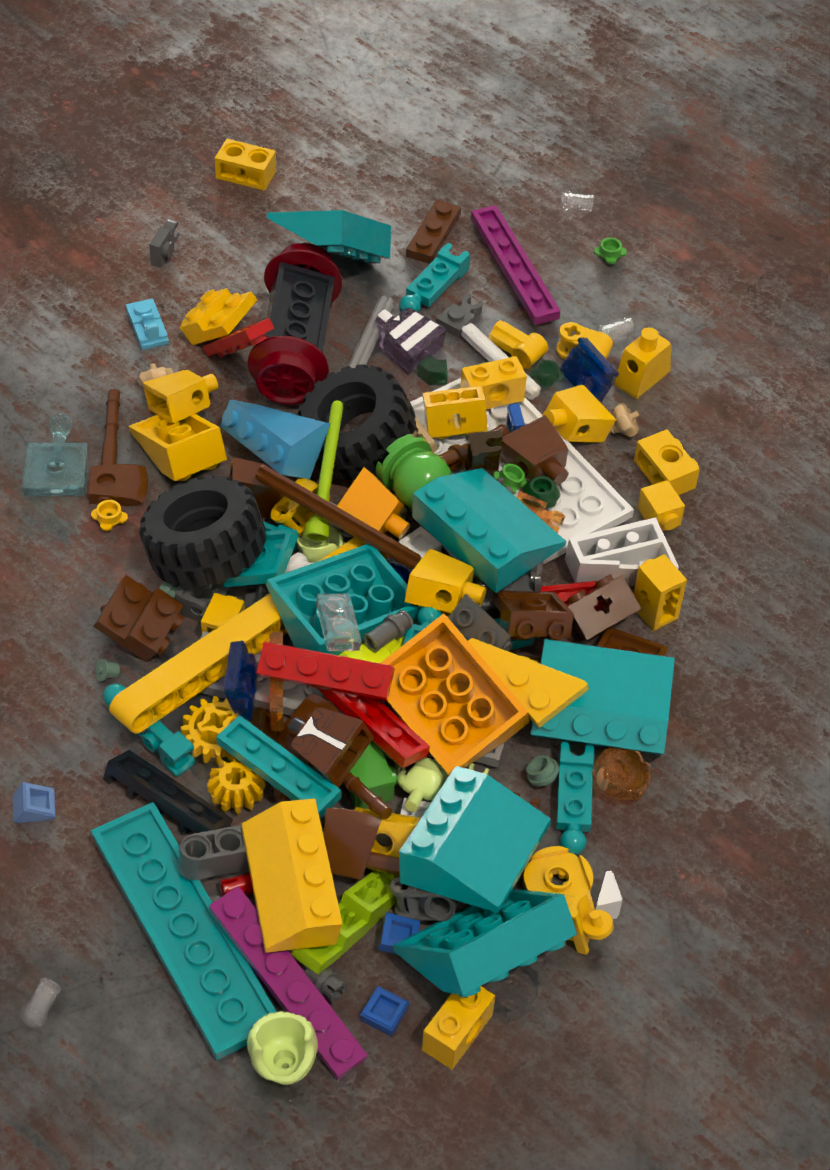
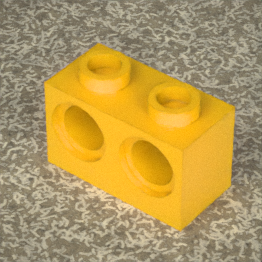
(245, 164)

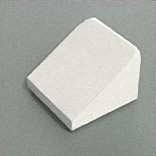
(610, 897)

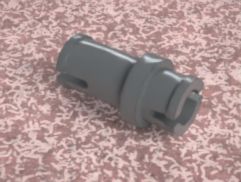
(391, 628)
(326, 982)

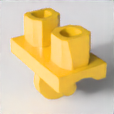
(587, 921)

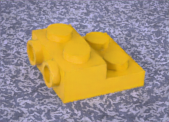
(216, 315)

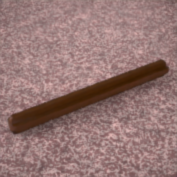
(338, 517)

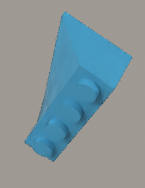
(277, 437)

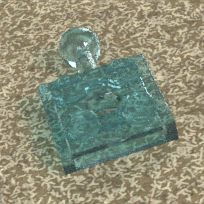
(44, 456)

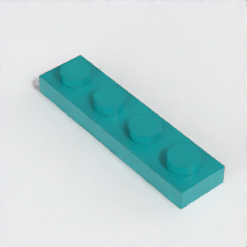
(277, 765)

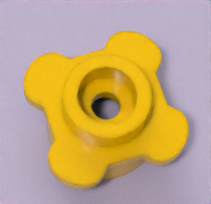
(109, 514)

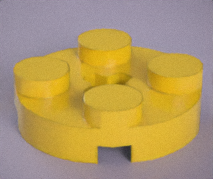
(557, 861)

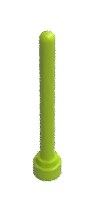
(317, 527)

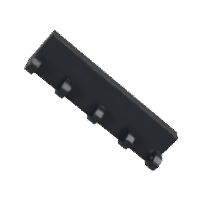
(166, 794)

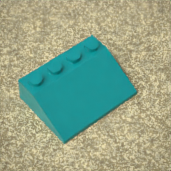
(339, 232)
(484, 526)
(361, 572)
(624, 700)
(472, 841)
(485, 944)

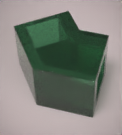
(433, 371)

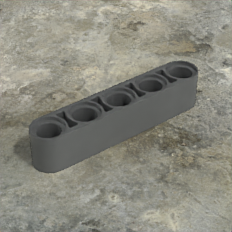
(213, 854)

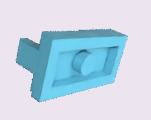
(147, 324)

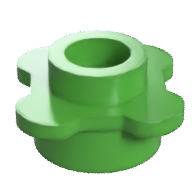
(610, 250)
(512, 475)

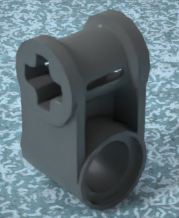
(421, 903)

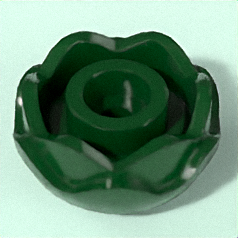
(543, 489)

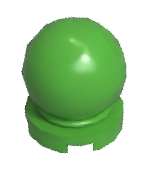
(410, 467)

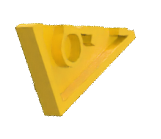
(536, 686)

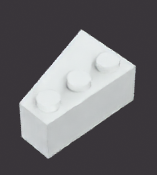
(616, 551)

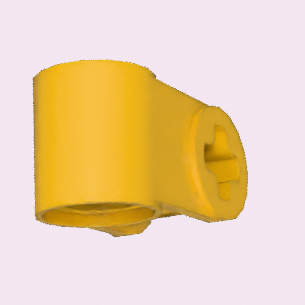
(598, 339)
(294, 511)

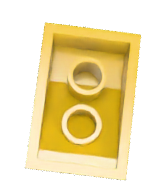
(180, 446)

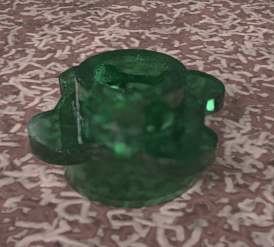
(547, 373)

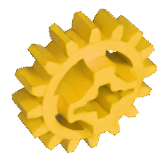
(209, 721)

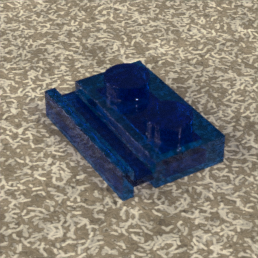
(589, 368)
(241, 680)

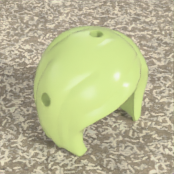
(282, 1047)

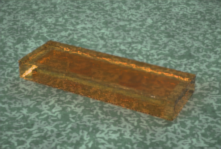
(276, 693)

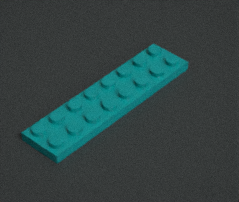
(185, 935)

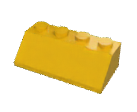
(292, 877)

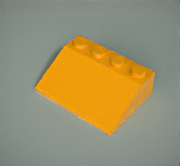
(452, 696)

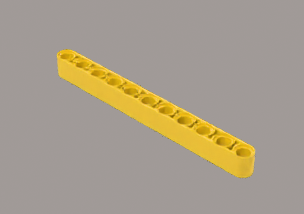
(200, 663)

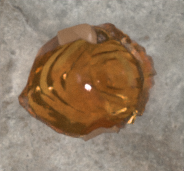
(622, 774)

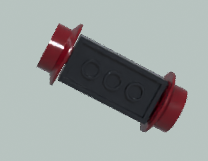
(301, 290)

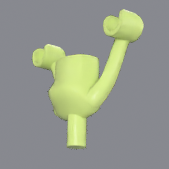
(422, 781)

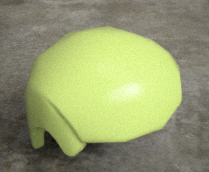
(317, 550)

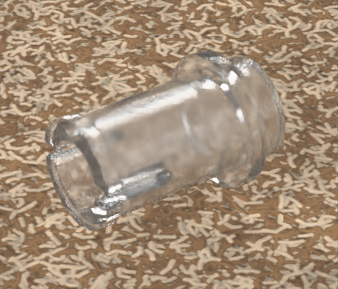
(576, 201)
(618, 329)
(35, 1012)

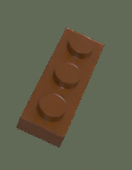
(433, 231)

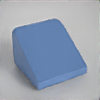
(33, 803)

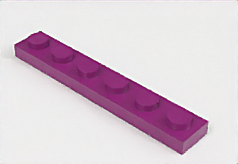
(515, 265)
(288, 983)

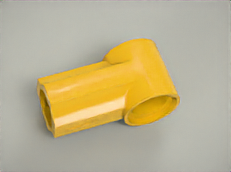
(526, 347)

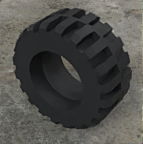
(361, 392)
(203, 532)

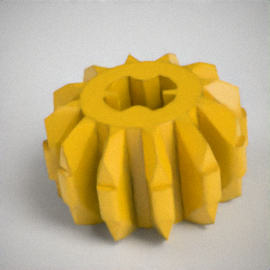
(235, 786)

